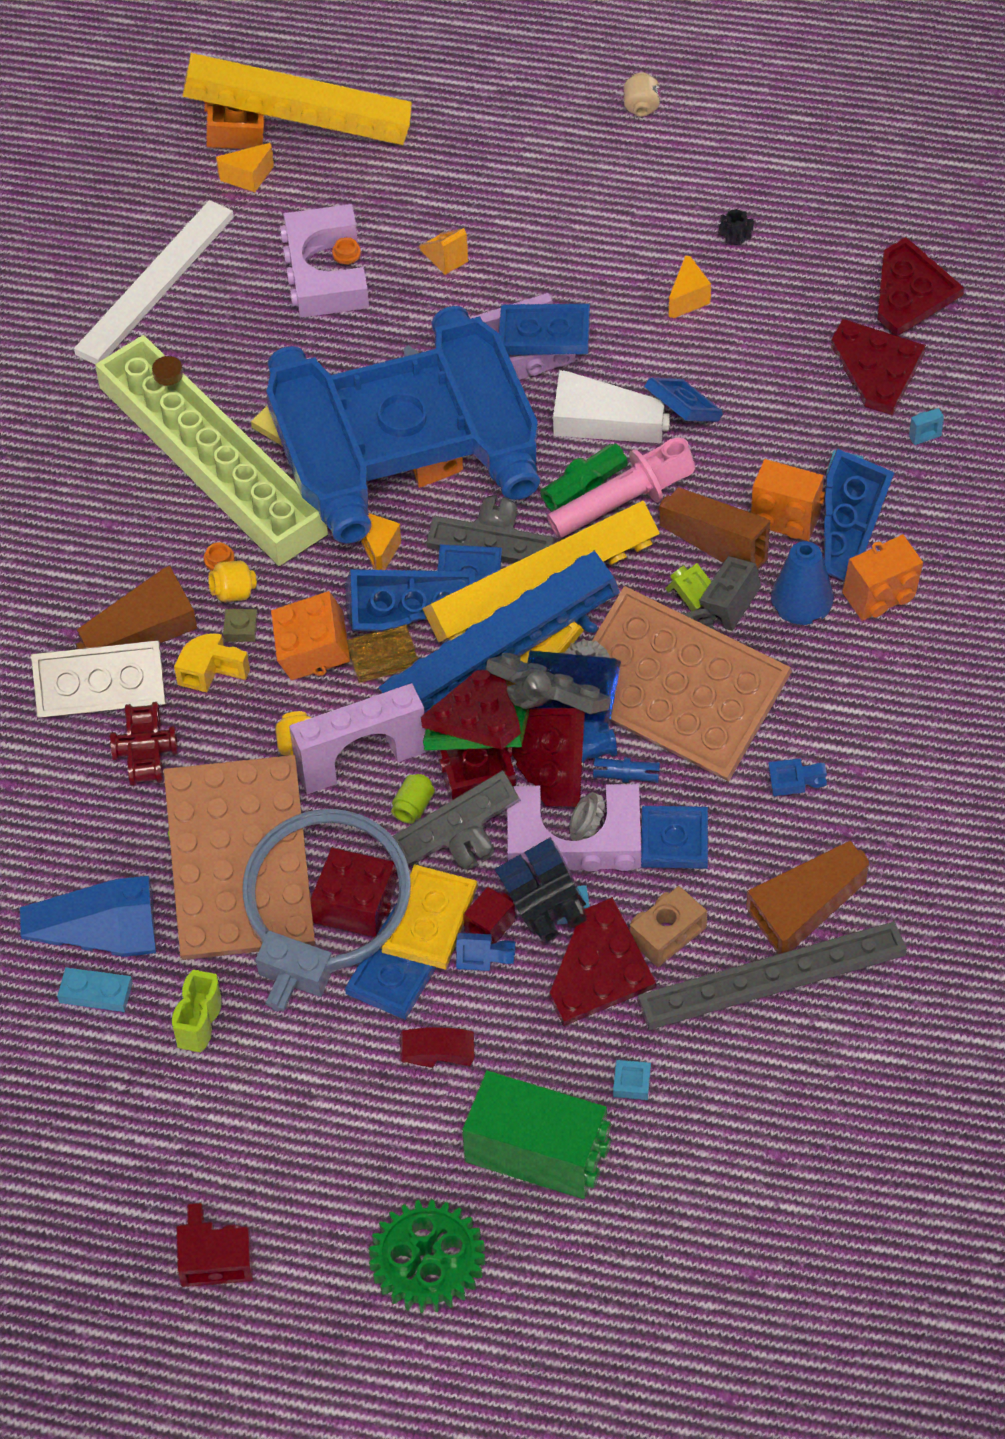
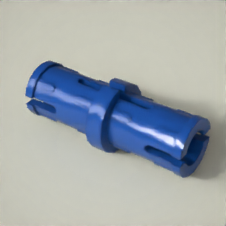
(626, 770)

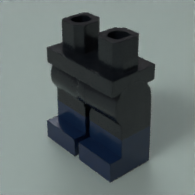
(546, 902)

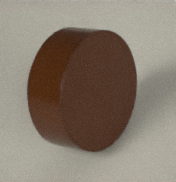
(167, 370)

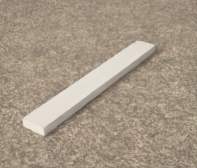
(153, 282)

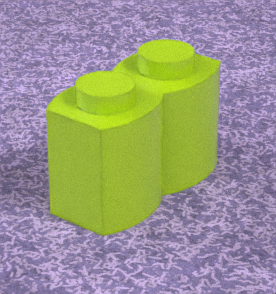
(196, 1011)

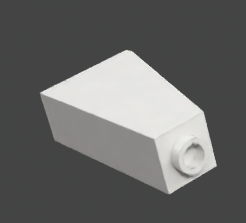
(606, 411)

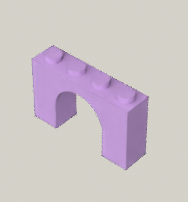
(318, 290)
(322, 738)
(612, 847)

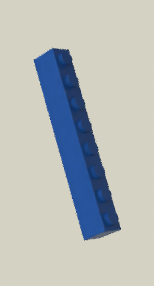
(510, 629)

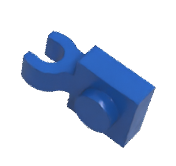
(790, 776)
(477, 952)

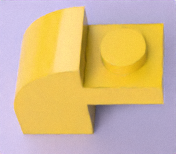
(207, 656)

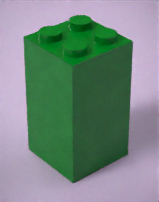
(536, 1135)

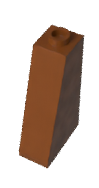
(716, 527)
(147, 613)
(806, 895)

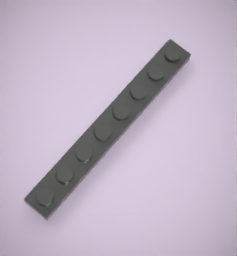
(771, 975)

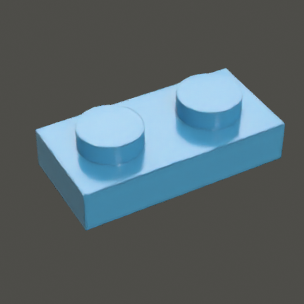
(95, 989)

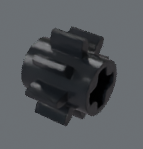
(736, 227)

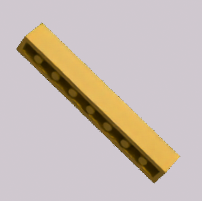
(297, 99)
(482, 598)

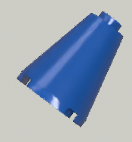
(803, 586)

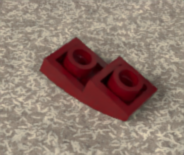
(431, 1044)

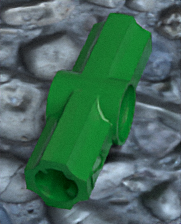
(584, 476)

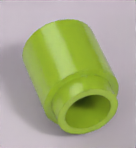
(412, 798)

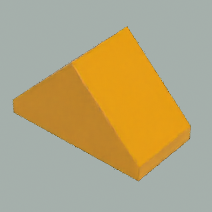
(246, 167)
(447, 250)
(690, 289)
(381, 541)

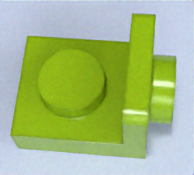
(690, 585)

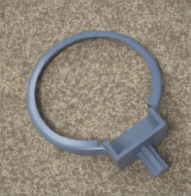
(297, 963)

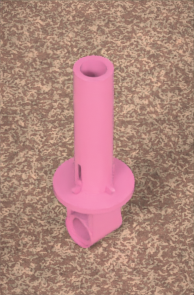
(649, 475)

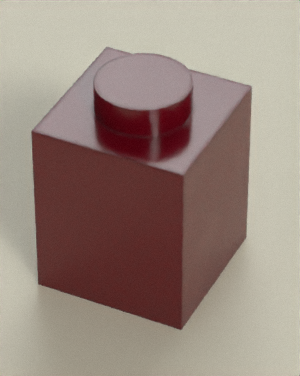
(490, 914)

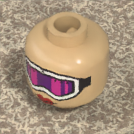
(641, 94)

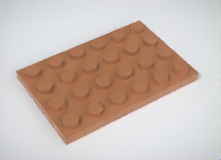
(687, 683)
(214, 826)

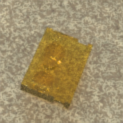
(382, 653)

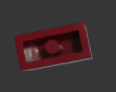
(212, 1254)

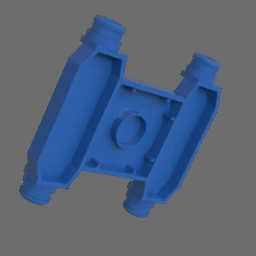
(402, 418)

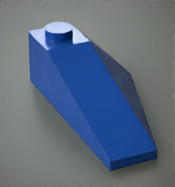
(852, 506)
(396, 597)
(103, 917)

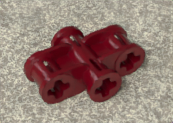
(144, 743)

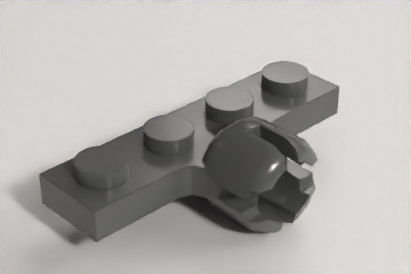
(491, 529)
(536, 685)
(460, 824)

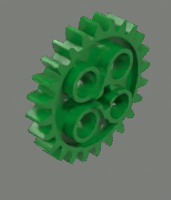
(453, 1270)

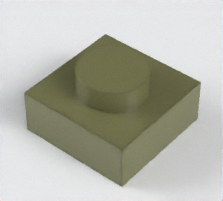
(240, 625)

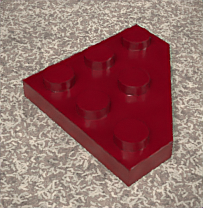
(912, 287)
(877, 363)
(476, 712)
(553, 754)
(599, 966)

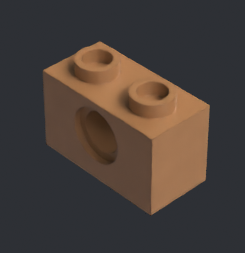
(661, 941)

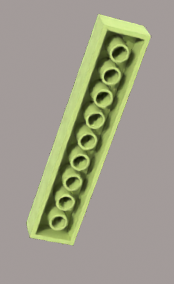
(212, 452)

